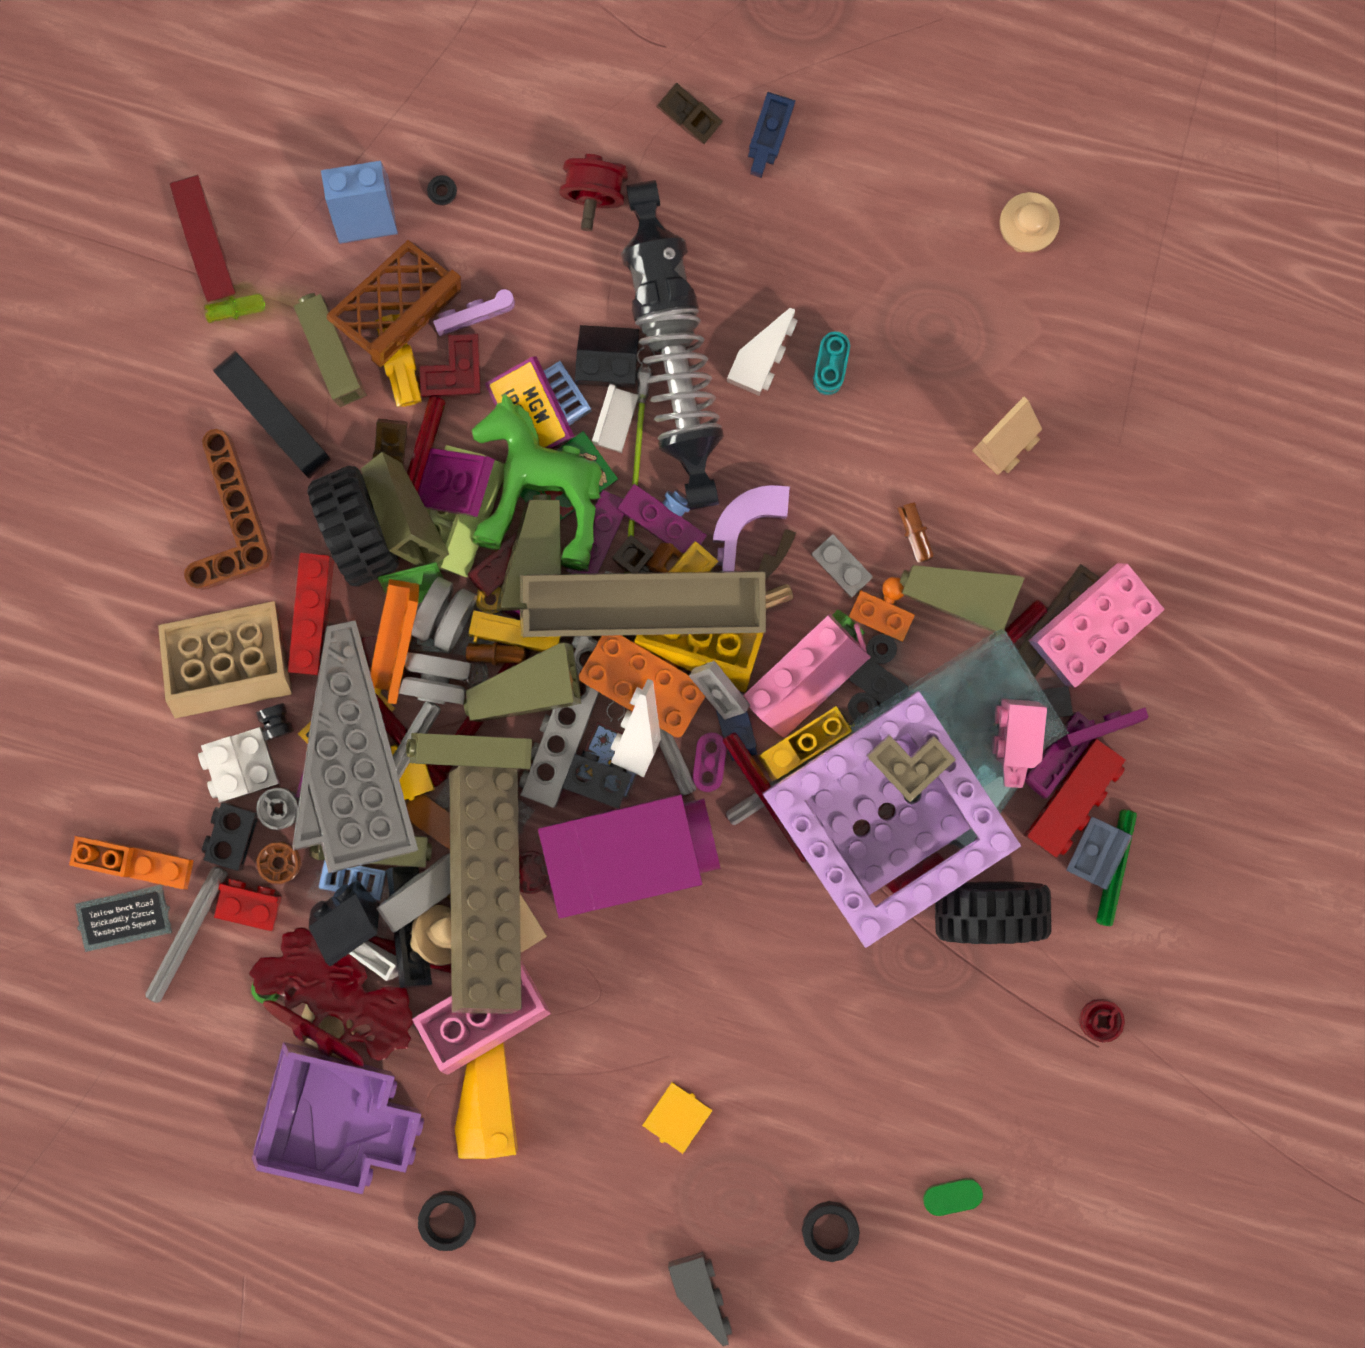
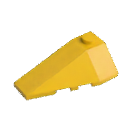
(731, 651)
(485, 1109)

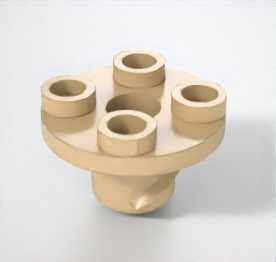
(1029, 222)
(433, 935)

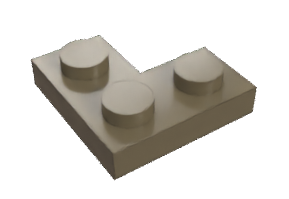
(911, 773)

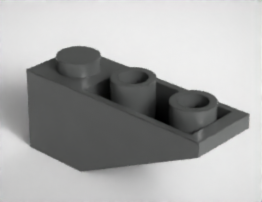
(695, 1290)

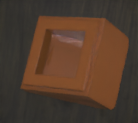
(664, 558)

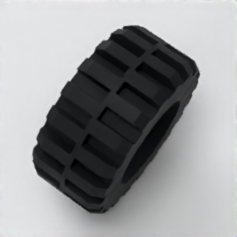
(351, 526)
(994, 913)

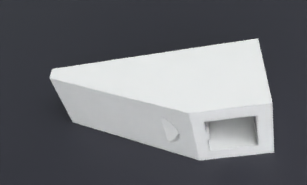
(757, 357)
(641, 733)

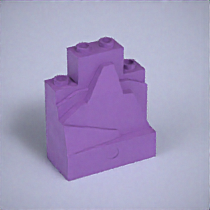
(333, 1122)

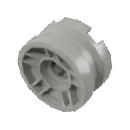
(266, 805)

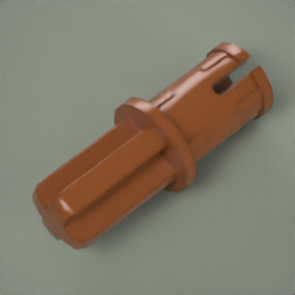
(915, 532)
(495, 653)

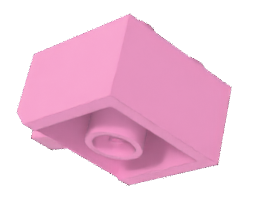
(1019, 738)

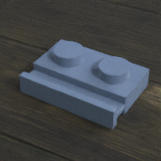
(1099, 853)

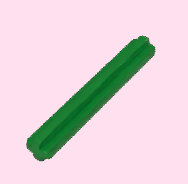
(1110, 897)

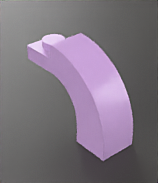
(753, 504)

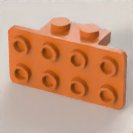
(622, 666)

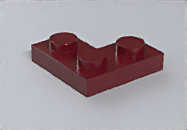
(461, 374)

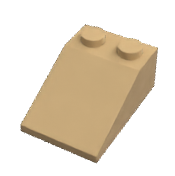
(1009, 437)

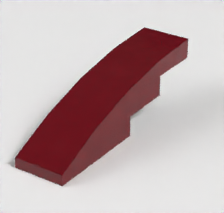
(202, 238)

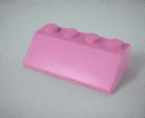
(806, 676)

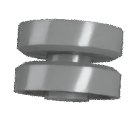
(440, 613)
(434, 679)

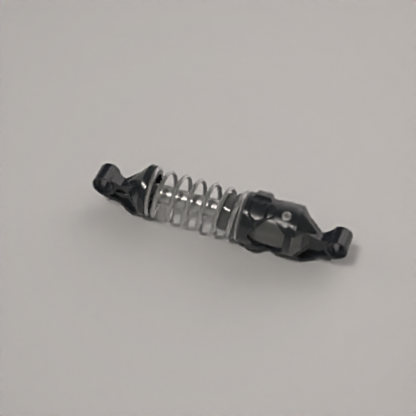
(667, 313)

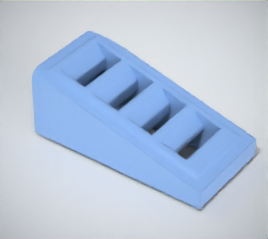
(581, 410)
(377, 889)

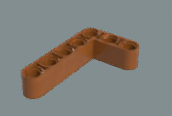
(235, 517)

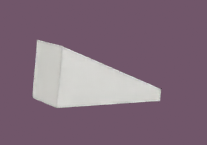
(377, 960)

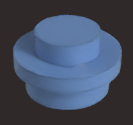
(676, 502)

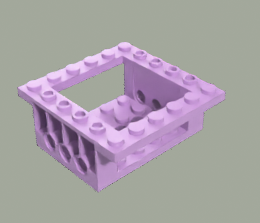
(844, 786)

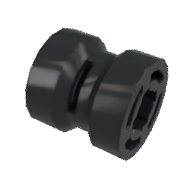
(274, 721)

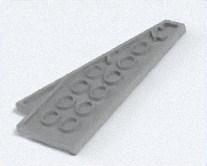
(349, 776)

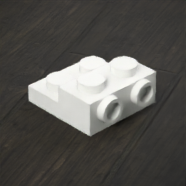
(238, 765)

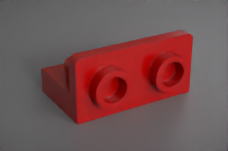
(247, 905)

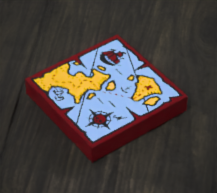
(600, 745)

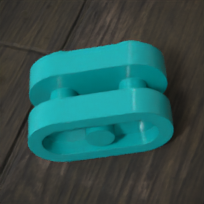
(831, 363)

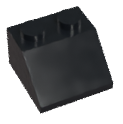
(607, 356)
(344, 921)

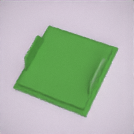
(421, 575)

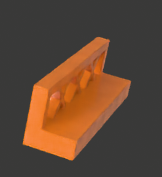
(394, 637)

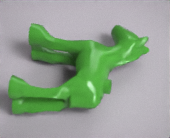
(541, 470)

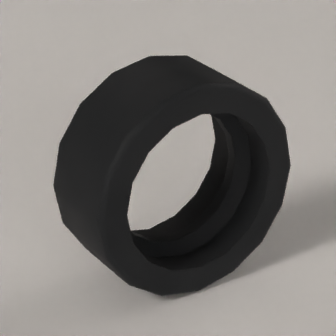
(430, 1237)
(849, 1245)

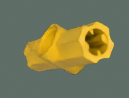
(401, 371)

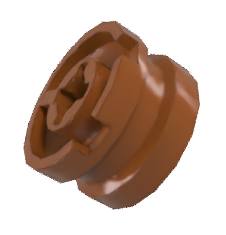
(272, 873)

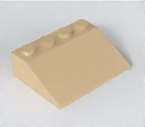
(223, 660)

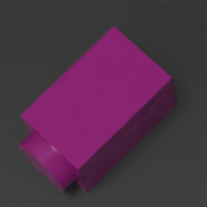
(628, 854)

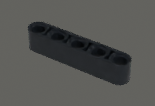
(272, 414)

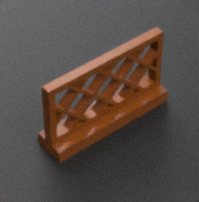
(417, 312)

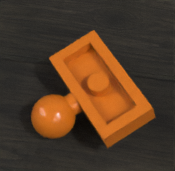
(883, 614)

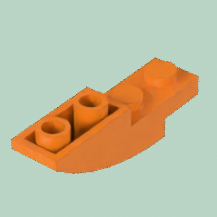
(131, 862)

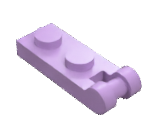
(476, 312)

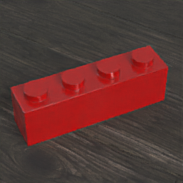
(310, 612)
(1075, 797)

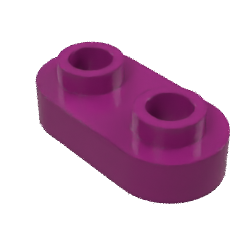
(710, 762)

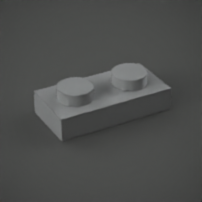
(841, 565)
(719, 690)

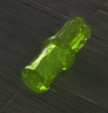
(234, 308)

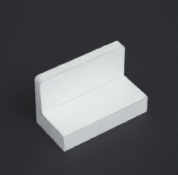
(615, 419)

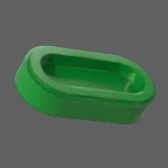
(952, 1197)

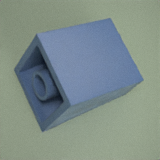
(359, 201)

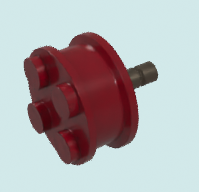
(593, 185)

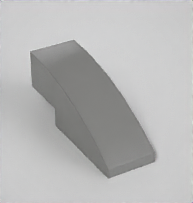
(417, 895)

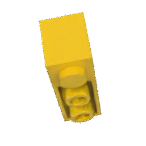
(804, 743)

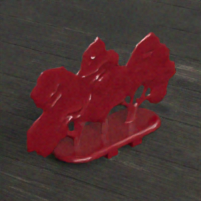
(335, 993)

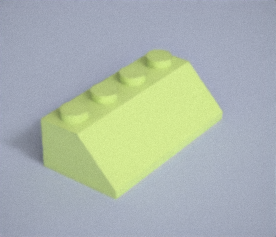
(459, 529)

